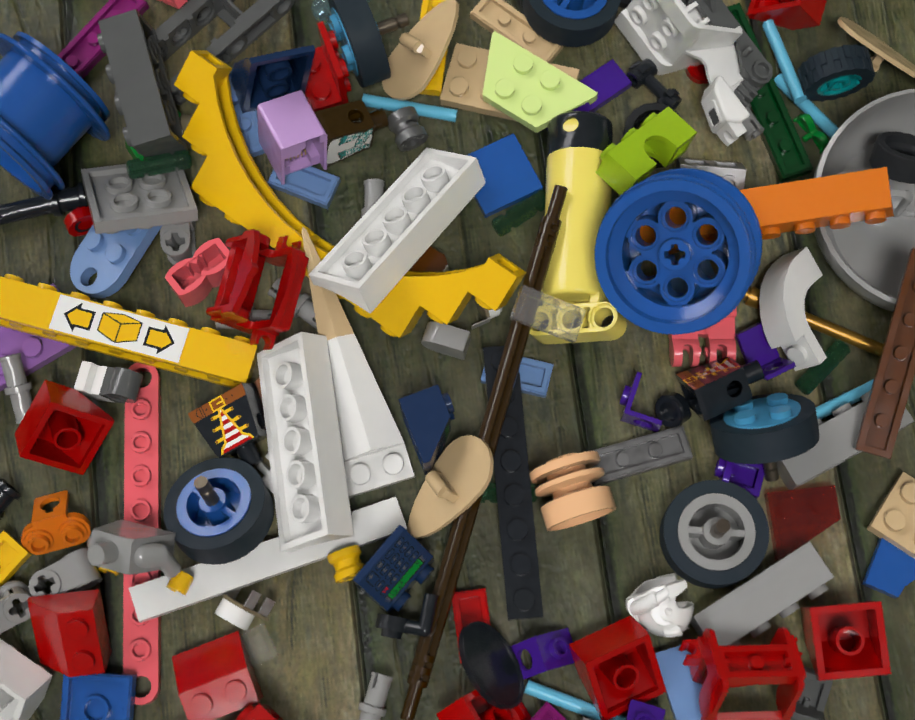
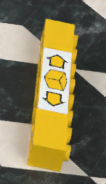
(125, 333)

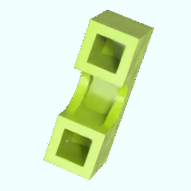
(660, 136)

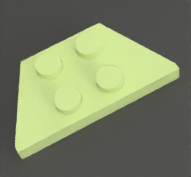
(529, 86)

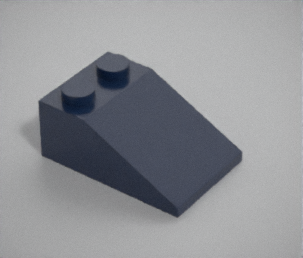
(271, 76)

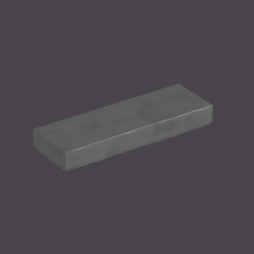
(643, 454)

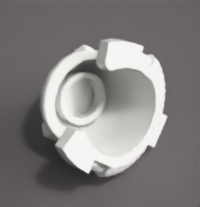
(656, 608)

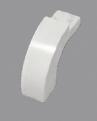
(784, 308)

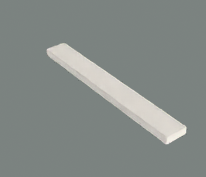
(264, 562)

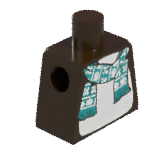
(350, 129)

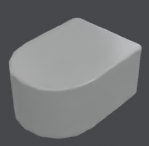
(446, 339)

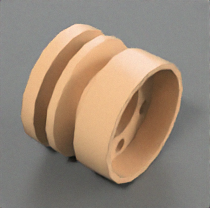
(570, 484)

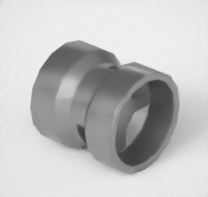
(407, 129)

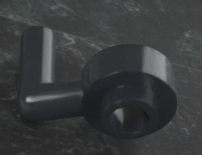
(396, 626)

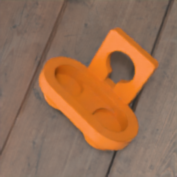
(54, 529)

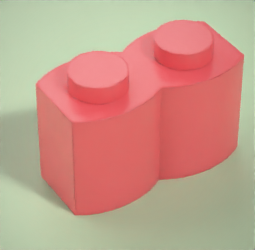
(196, 276)

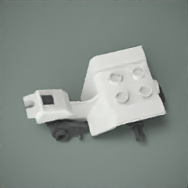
(699, 33)

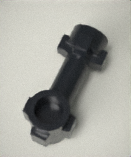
(644, 73)

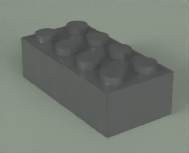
(141, 84)

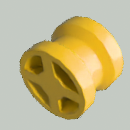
(346, 563)

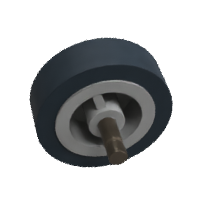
(714, 534)

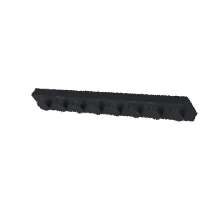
(515, 503)

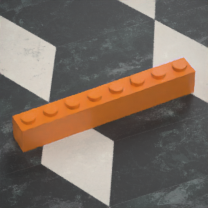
(808, 205)

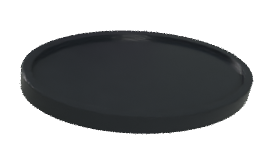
(491, 665)

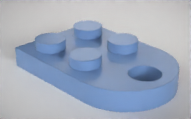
(110, 257)

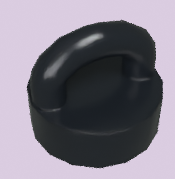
(672, 409)

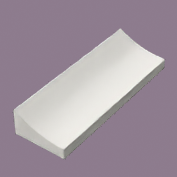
(399, 227)
(304, 442)

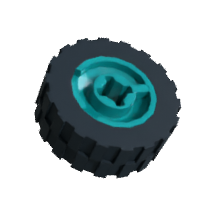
(836, 73)

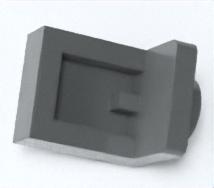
(813, 698)

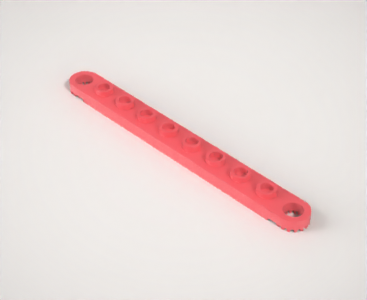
(143, 507)

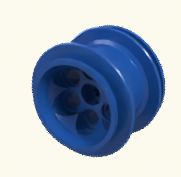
(42, 112)
(651, 300)

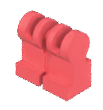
(717, 337)

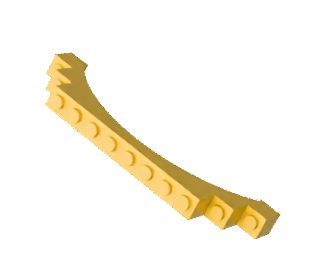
(237, 188)

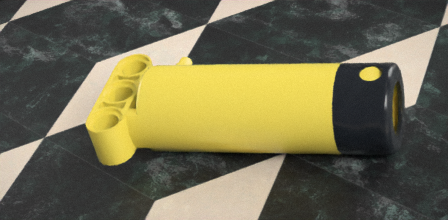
(573, 158)

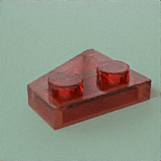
(800, 516)

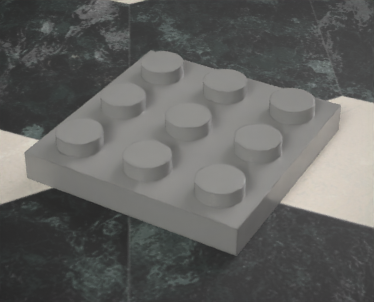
(139, 203)

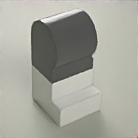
(108, 383)

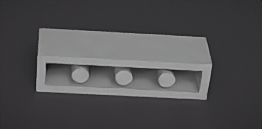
(834, 447)
(765, 596)

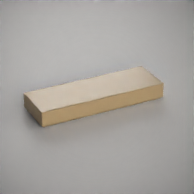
(512, 24)

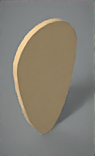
(881, 49)
(421, 52)
(451, 485)

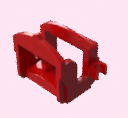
(242, 279)
(743, 666)

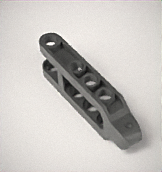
(243, 30)

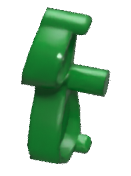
(807, 124)

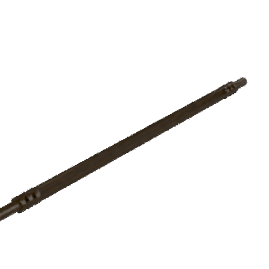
(490, 433)

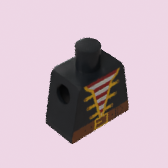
(718, 386)
(233, 423)

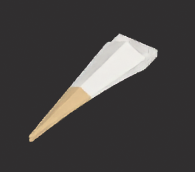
(369, 436)

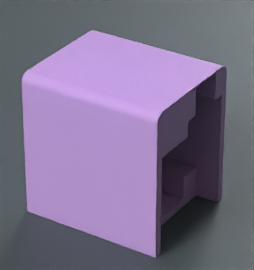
(291, 134)

